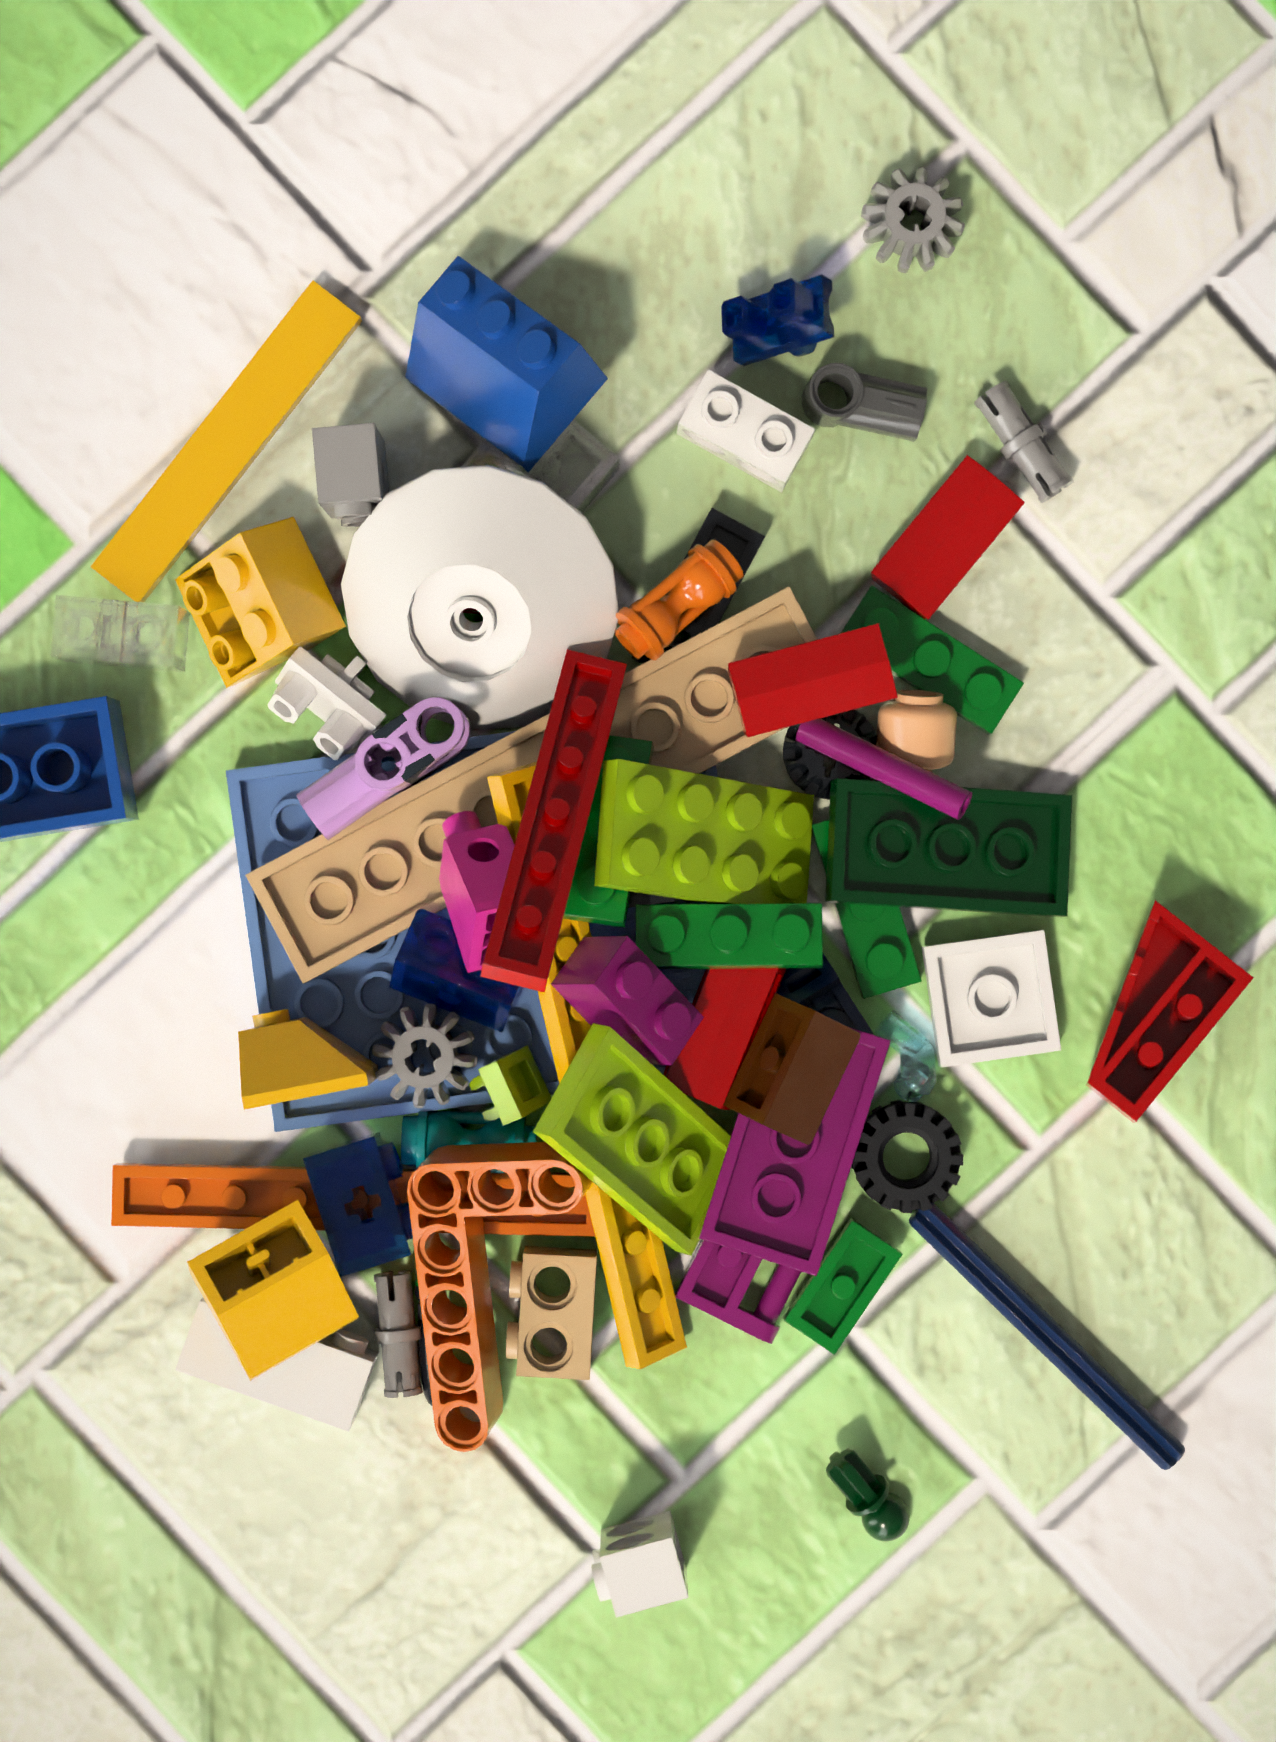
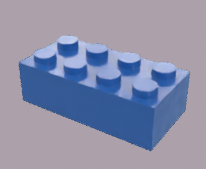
(64, 769)

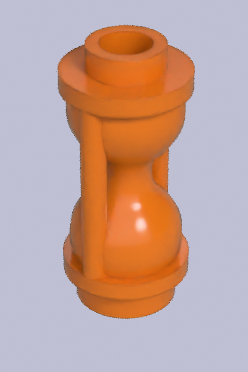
(693, 587)

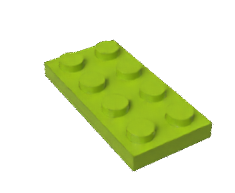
(701, 837)
(636, 1137)

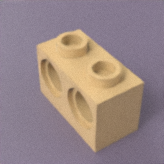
(568, 1313)

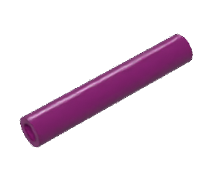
(885, 767)

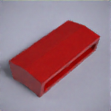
(946, 538)
(812, 680)
(732, 1012)

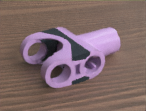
(361, 782)

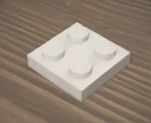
(991, 998)

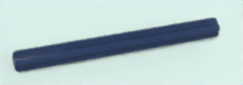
(1048, 1336)

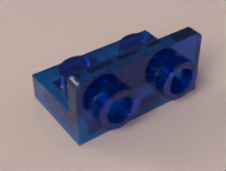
(434, 972)

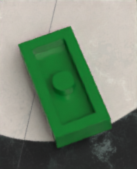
(843, 1287)

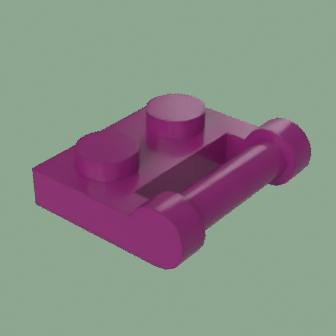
(719, 1282)

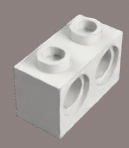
(745, 430)
(640, 1565)

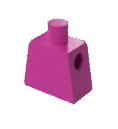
(472, 880)

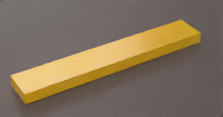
(227, 442)

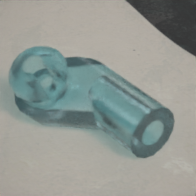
(916, 1057)

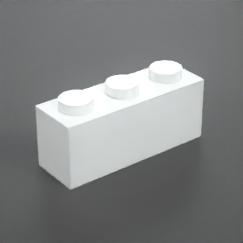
(317, 1383)

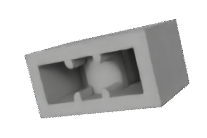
(350, 471)

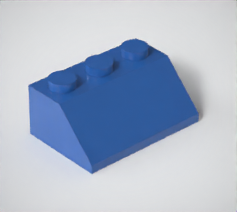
(498, 364)

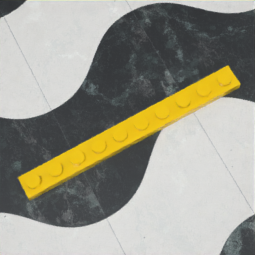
(628, 1250)

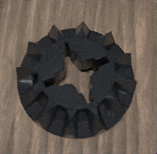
(807, 767)

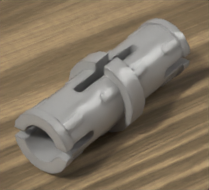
(1023, 441)
(398, 1333)

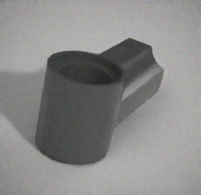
(871, 405)

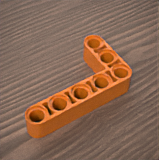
(467, 1270)

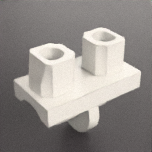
(332, 695)

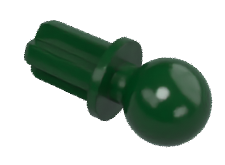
(868, 1496)

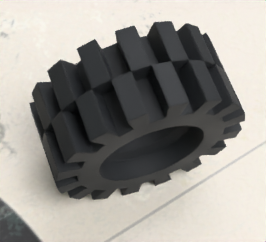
(933, 1181)

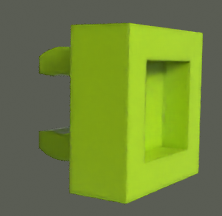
(513, 1086)

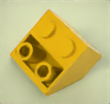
(259, 600)
(273, 1289)

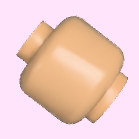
(918, 728)

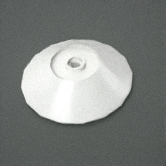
(487, 546)

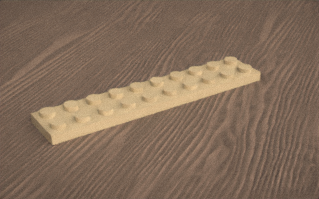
(376, 873)

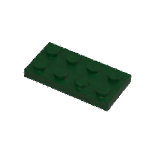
(901, 853)

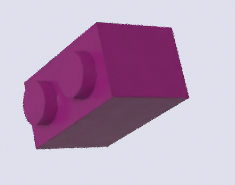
(623, 989)

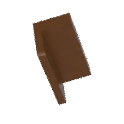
(792, 1069)

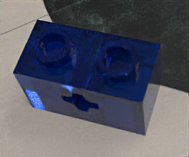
(335, 1181)

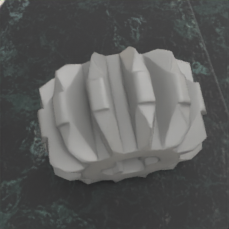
(917, 196)
(406, 1046)

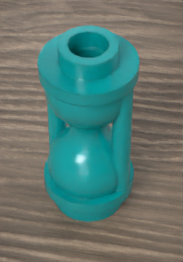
(441, 1128)

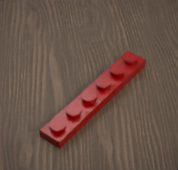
(554, 822)

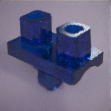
(781, 321)

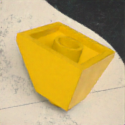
(296, 1061)

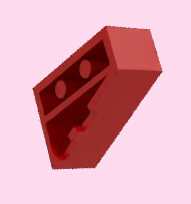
(1163, 1012)

